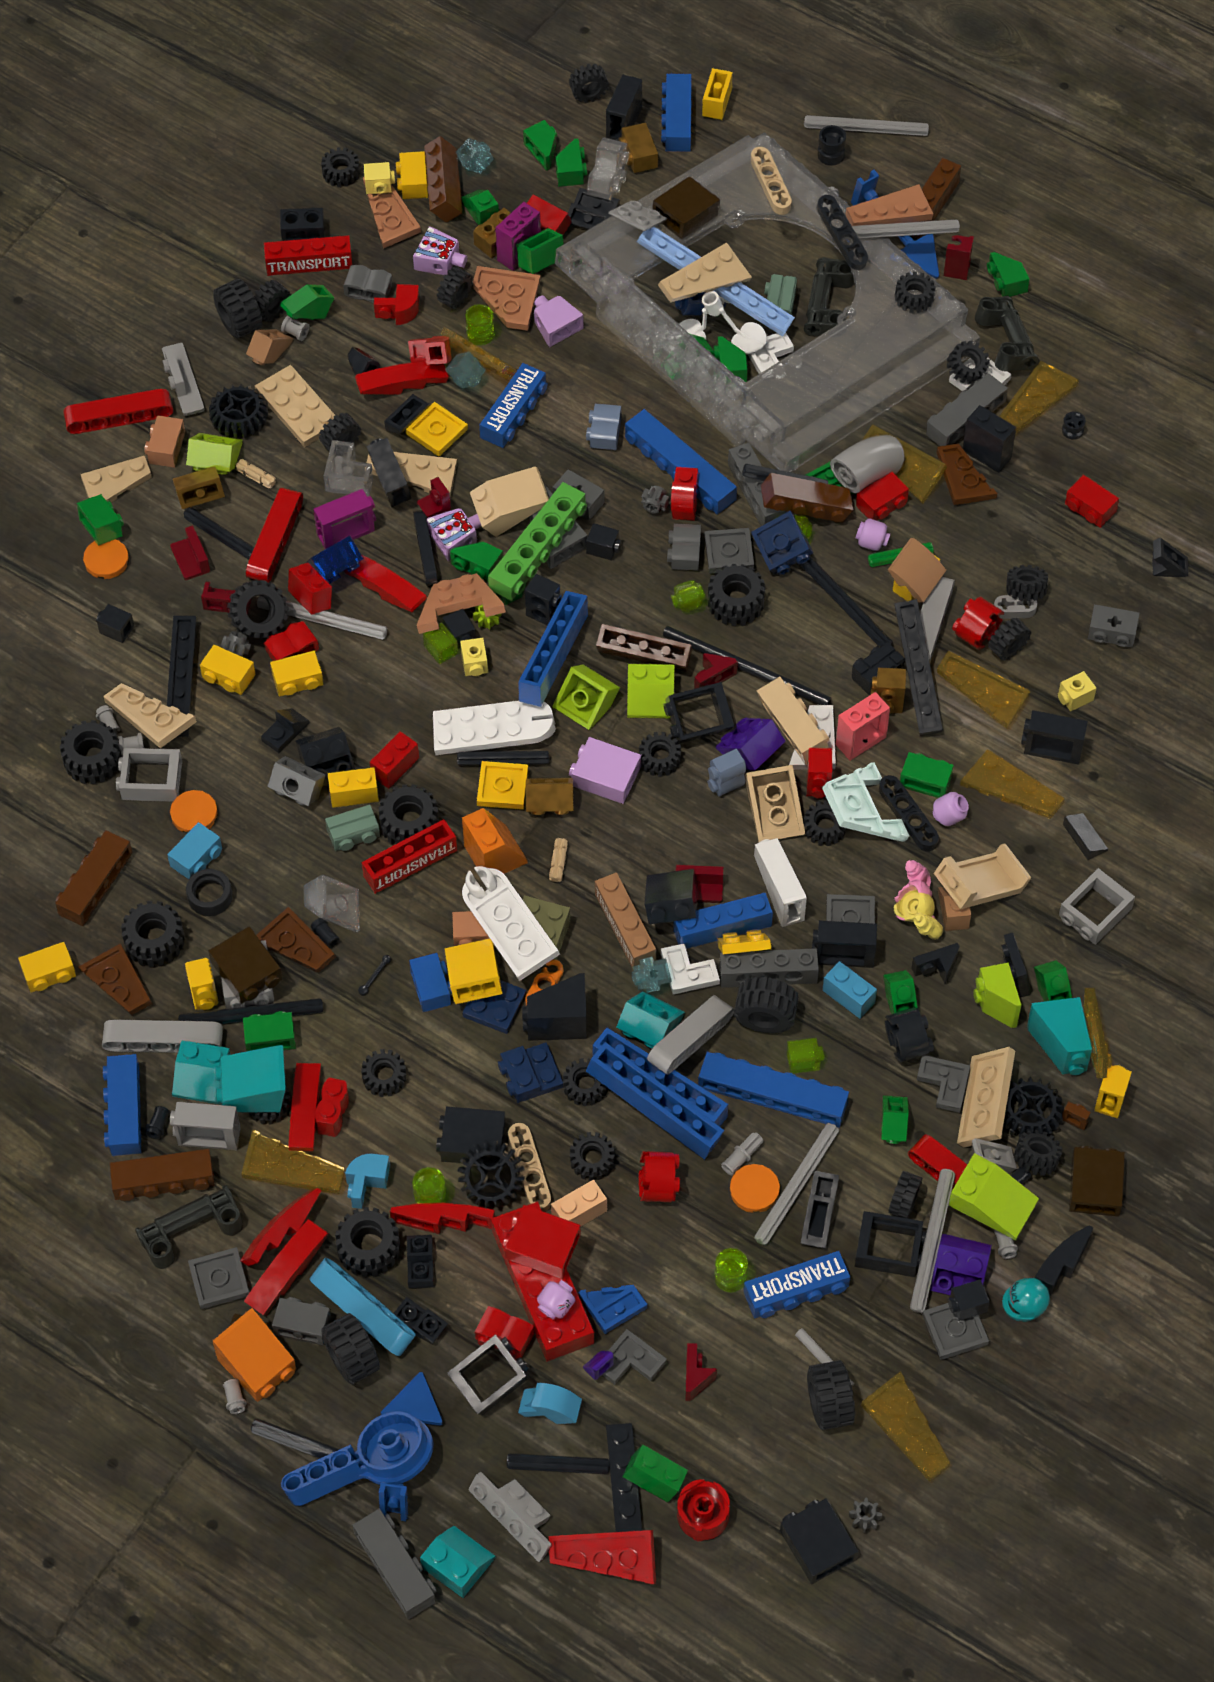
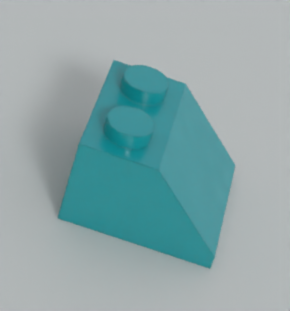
(648, 1019)
(196, 1071)
(456, 1560)

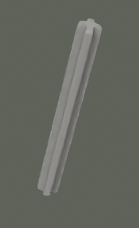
(868, 125)
(906, 229)
(331, 619)
(796, 1184)
(932, 1240)

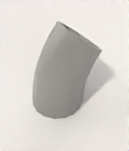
(867, 461)

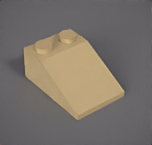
(509, 499)
(775, 803)

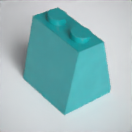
(1062, 1033)
(252, 1080)

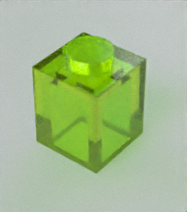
(440, 644)
(804, 1055)

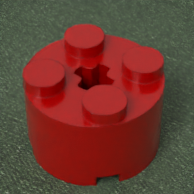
(978, 622)
(657, 1176)
(703, 1495)

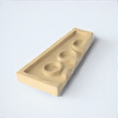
(707, 273)
(421, 469)
(149, 715)

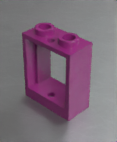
(523, 220)
(343, 509)

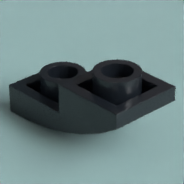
(420, 1261)
(423, 1322)

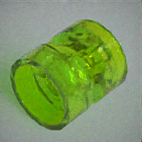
(479, 324)
(429, 1186)
(731, 1270)

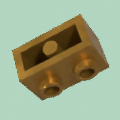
(640, 147)
(486, 233)
(198, 487)
(890, 687)
(549, 795)

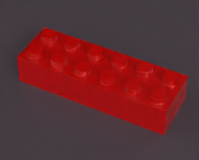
(554, 1336)

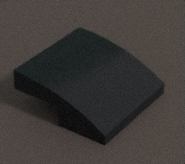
(590, 210)

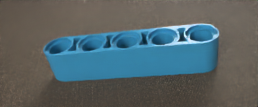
(363, 1305)

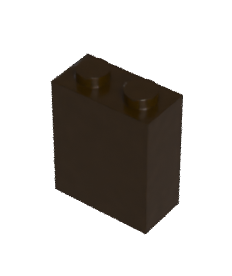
(686, 207)
(245, 965)
(1096, 1181)

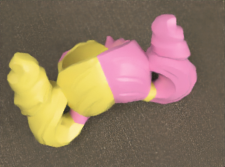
(916, 901)

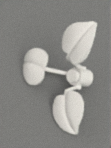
(749, 338)

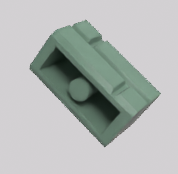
(781, 291)
(352, 828)

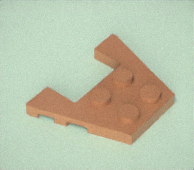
(456, 595)

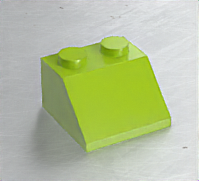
(212, 451)
(648, 689)
(585, 696)
(998, 994)

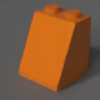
(491, 842)
(254, 1355)

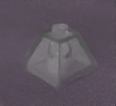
(333, 901)

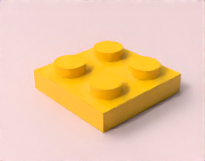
(436, 429)
(502, 785)
(752, 941)

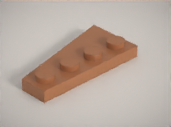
(897, 207)
(392, 217)

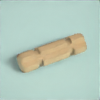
(255, 473)
(558, 860)

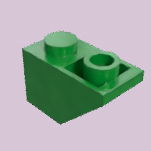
(570, 166)
(1008, 275)
(308, 302)
(731, 357)
(476, 558)
(1052, 981)
(900, 991)

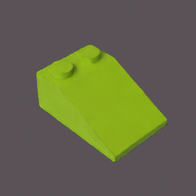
(993, 1197)

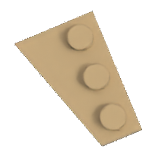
(116, 478)

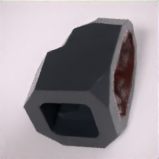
(361, 361)

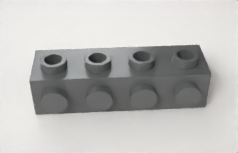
(950, 423)
(394, 1564)

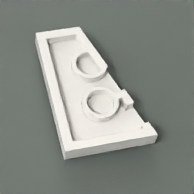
(825, 720)

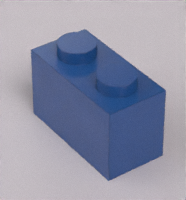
(430, 982)

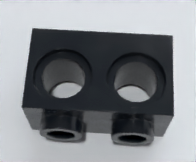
(302, 223)
(542, 599)

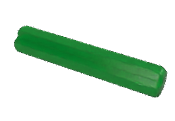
(889, 556)

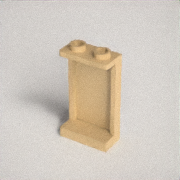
(983, 877)

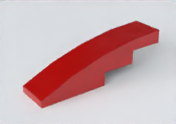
(399, 377)
(388, 584)
(303, 1108)
(433, 1216)
(285, 1222)
(286, 1267)

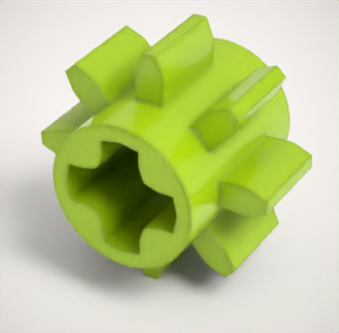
(483, 621)

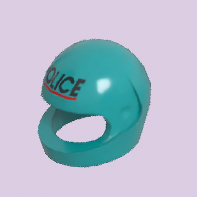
(1028, 1298)

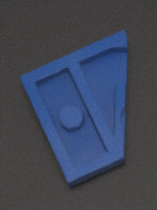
(613, 1305)

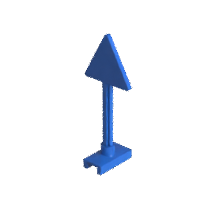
(919, 251)
(419, 1403)

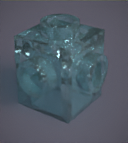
(474, 155)
(465, 370)
(651, 974)

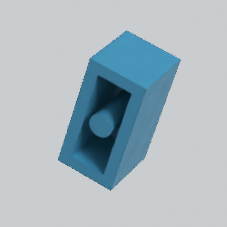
(195, 851)
(849, 990)

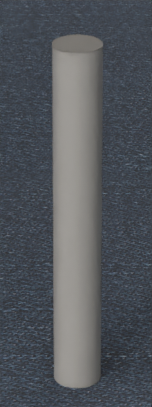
(813, 1347)

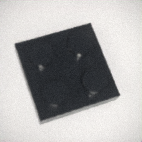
(1012, 956)

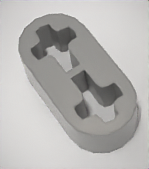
(1015, 607)

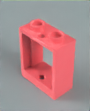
(855, 727)

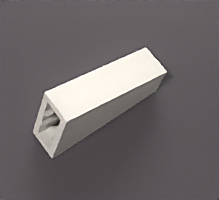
(781, 882)

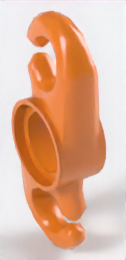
(553, 977)

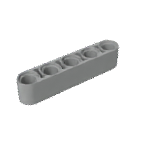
(934, 612)
(690, 1034)
(158, 1035)

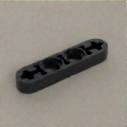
(841, 232)
(425, 547)
(906, 814)

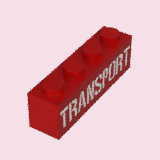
(307, 255)
(409, 856)

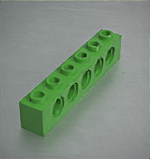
(537, 541)

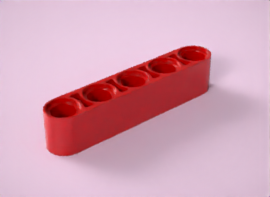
(117, 411)
(274, 535)
(934, 1157)

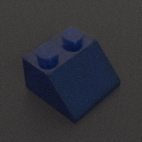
(336, 559)

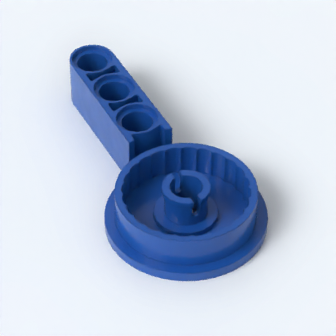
(388, 1451)

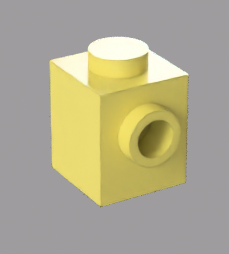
(378, 178)
(474, 657)
(1076, 691)

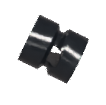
(831, 145)

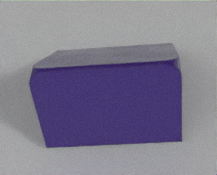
(599, 1364)

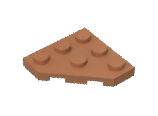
(508, 294)

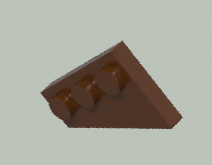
(962, 478)
(296, 941)
(118, 979)

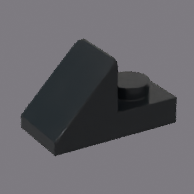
(1168, 560)
(285, 729)
(940, 959)

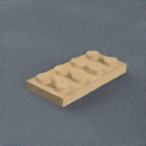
(295, 404)
(986, 1096)

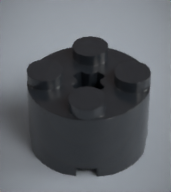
(908, 1034)

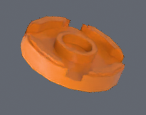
(106, 559)
(192, 808)
(754, 1188)

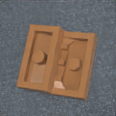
(917, 569)

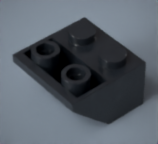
(326, 752)

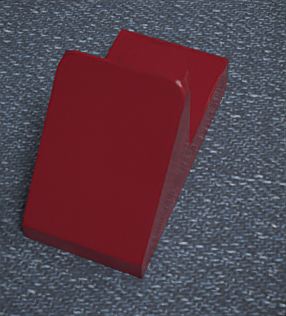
(437, 501)
(716, 670)
(696, 1377)

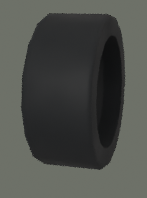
(209, 876)

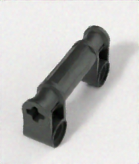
(835, 274)
(1019, 350)
(219, 1204)

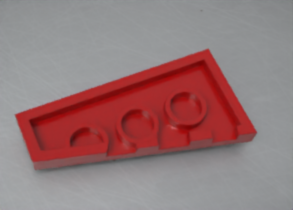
(612, 1553)

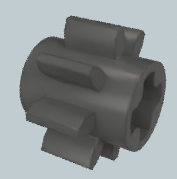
(655, 499)
(236, 643)
(865, 1508)

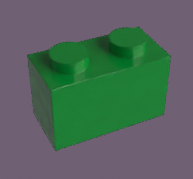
(539, 250)
(100, 519)
(926, 775)
(269, 1031)
(655, 1473)

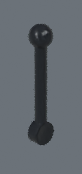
(363, 990)

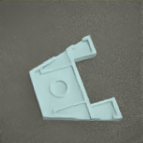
(855, 807)

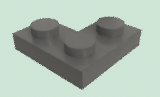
(949, 1076)
(634, 1353)

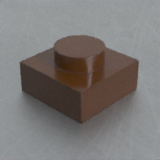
(1076, 1115)

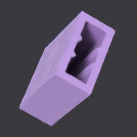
(605, 770)

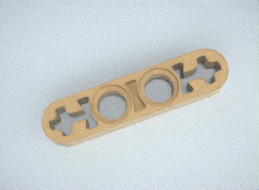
(771, 180)
(531, 1167)

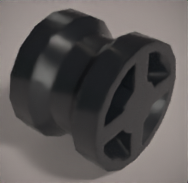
(1078, 422)

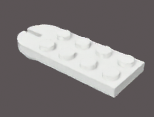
(491, 726)
(508, 922)

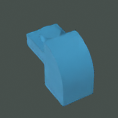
(364, 1171)
(552, 1402)

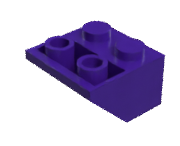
(753, 739)
(959, 1263)

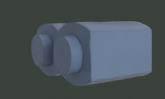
(604, 427)
(726, 773)

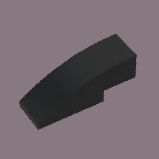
(820, 1209)
(1064, 1258)

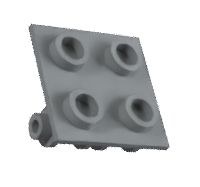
(638, 216)

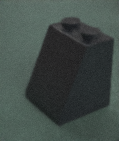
(557, 1011)

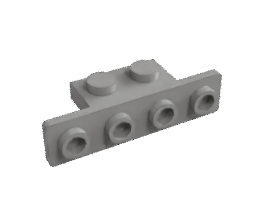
(182, 379)
(515, 1511)

